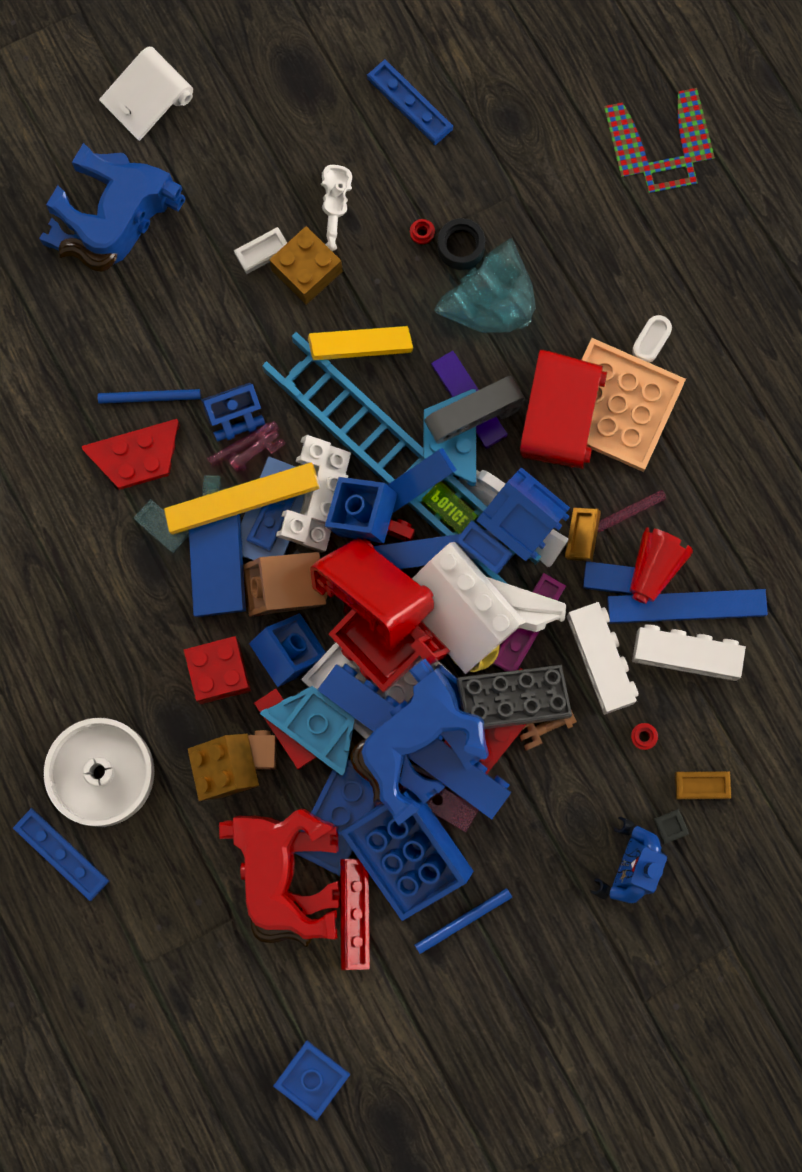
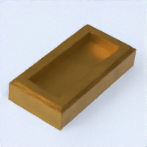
(582, 534)
(702, 785)

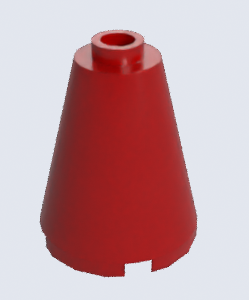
(657, 564)

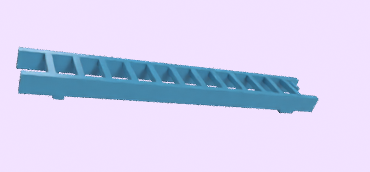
(359, 451)

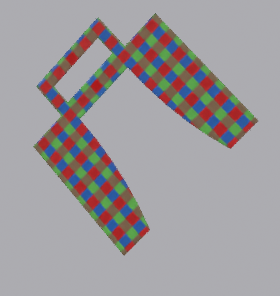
(693, 136)

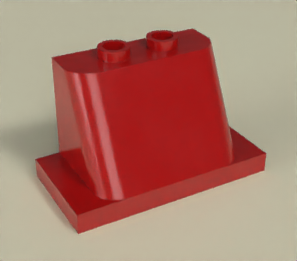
(375, 660)

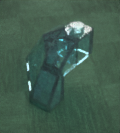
(495, 296)

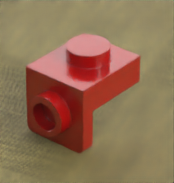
(400, 530)

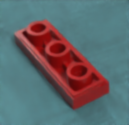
(297, 753)

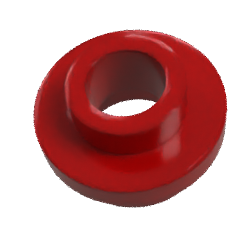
(422, 224)
(650, 730)

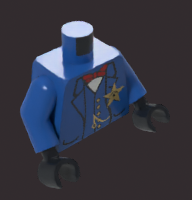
(639, 868)

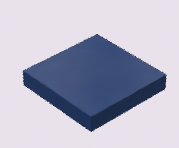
(311, 1080)

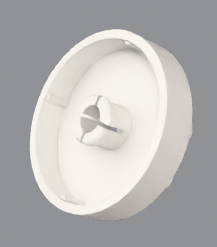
(71, 769)

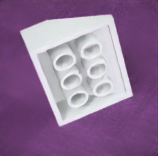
(467, 609)

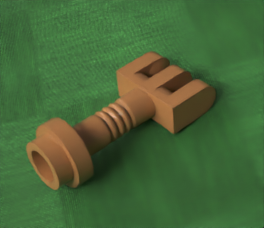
(536, 731)

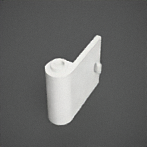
(147, 90)

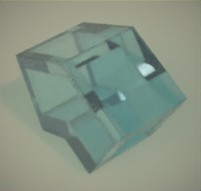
(211, 484)

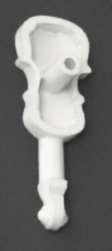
(336, 182)

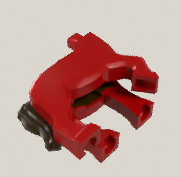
(270, 871)

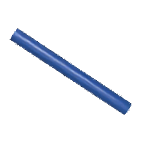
(145, 396)
(463, 921)

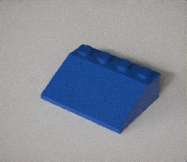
(408, 861)

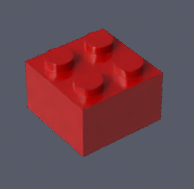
(217, 670)

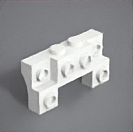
(309, 525)

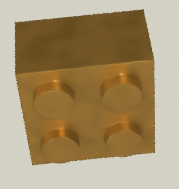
(306, 265)
(223, 767)

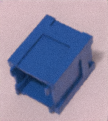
(523, 514)

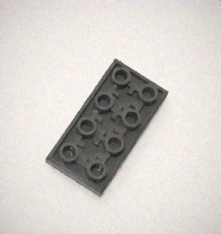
(516, 696)

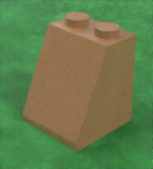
(281, 584)

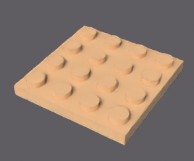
(631, 405)

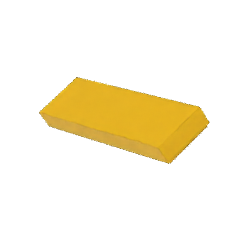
(360, 343)

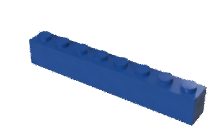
(436, 758)

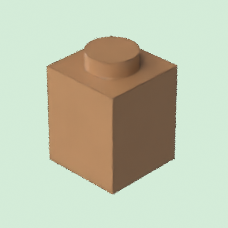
(263, 750)

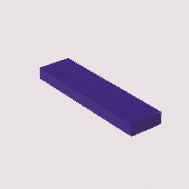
(458, 381)

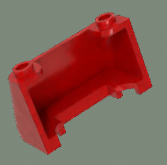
(561, 410)
(373, 589)

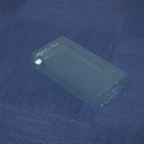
(154, 521)

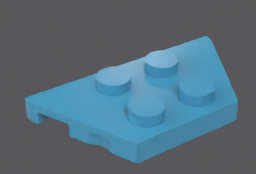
(459, 449)
(315, 725)

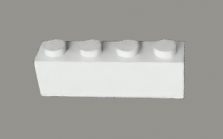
(689, 653)
(601, 657)

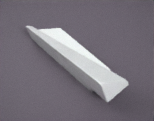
(488, 487)
(532, 607)

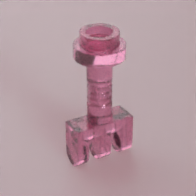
(238, 461)

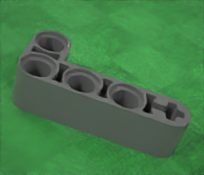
(496, 399)

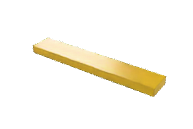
(241, 498)

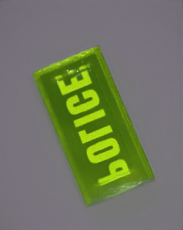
(449, 507)

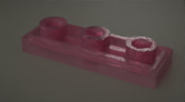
(453, 809)

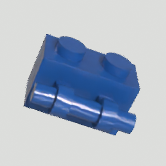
(232, 404)

